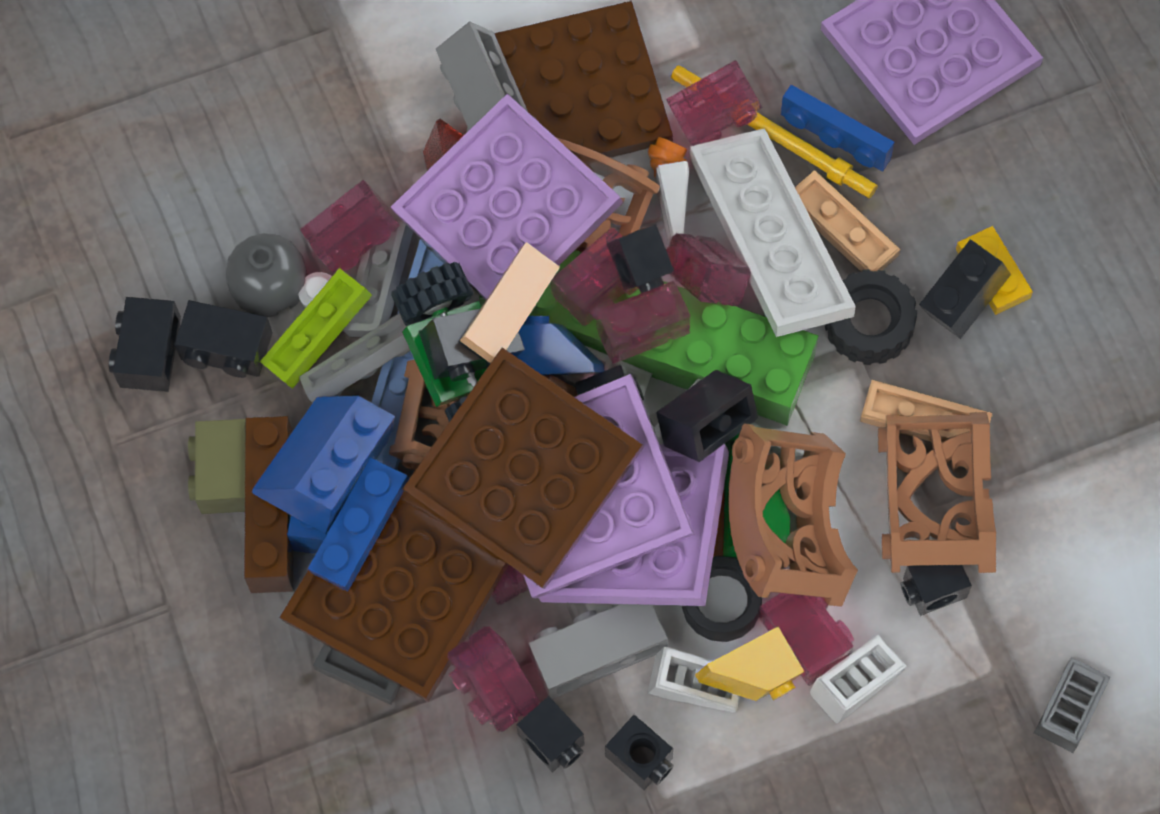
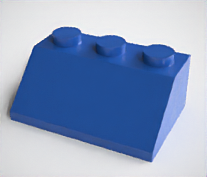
(325, 458)

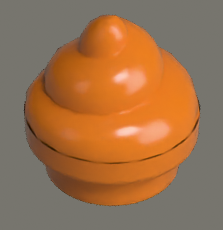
(664, 153)

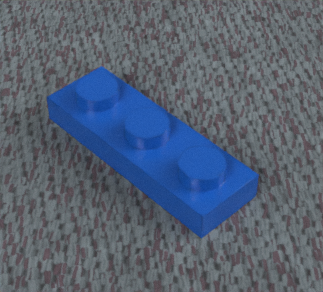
(836, 128)
(358, 524)

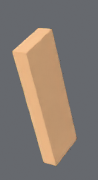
(845, 225)
(510, 302)
(897, 401)

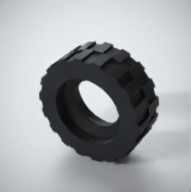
(898, 334)

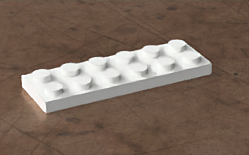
(771, 232)

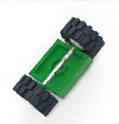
(429, 297)

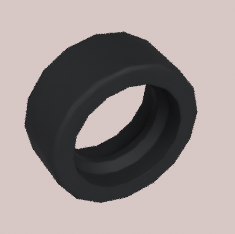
(734, 629)

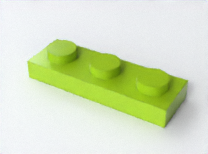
(316, 328)

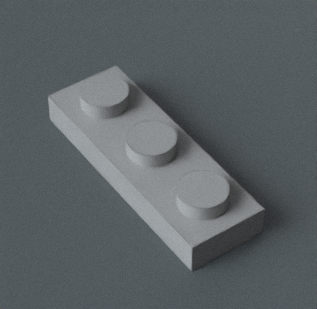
(380, 275)
(356, 361)

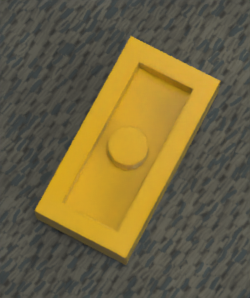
(1016, 288)

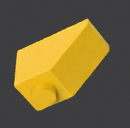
(755, 668)

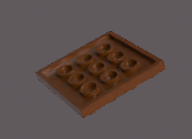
(589, 79)
(523, 468)
(406, 603)

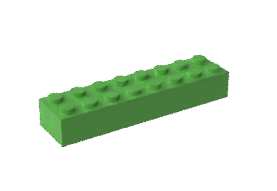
(719, 340)

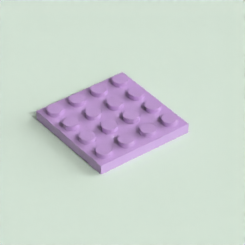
(930, 56)
(503, 189)
(643, 508)
(675, 572)

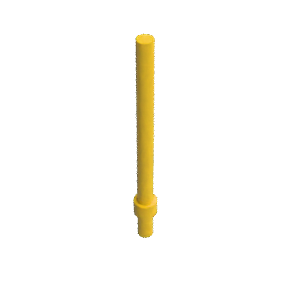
(837, 170)

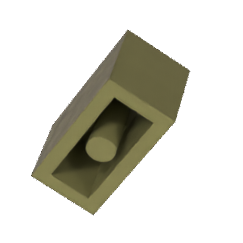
(219, 466)

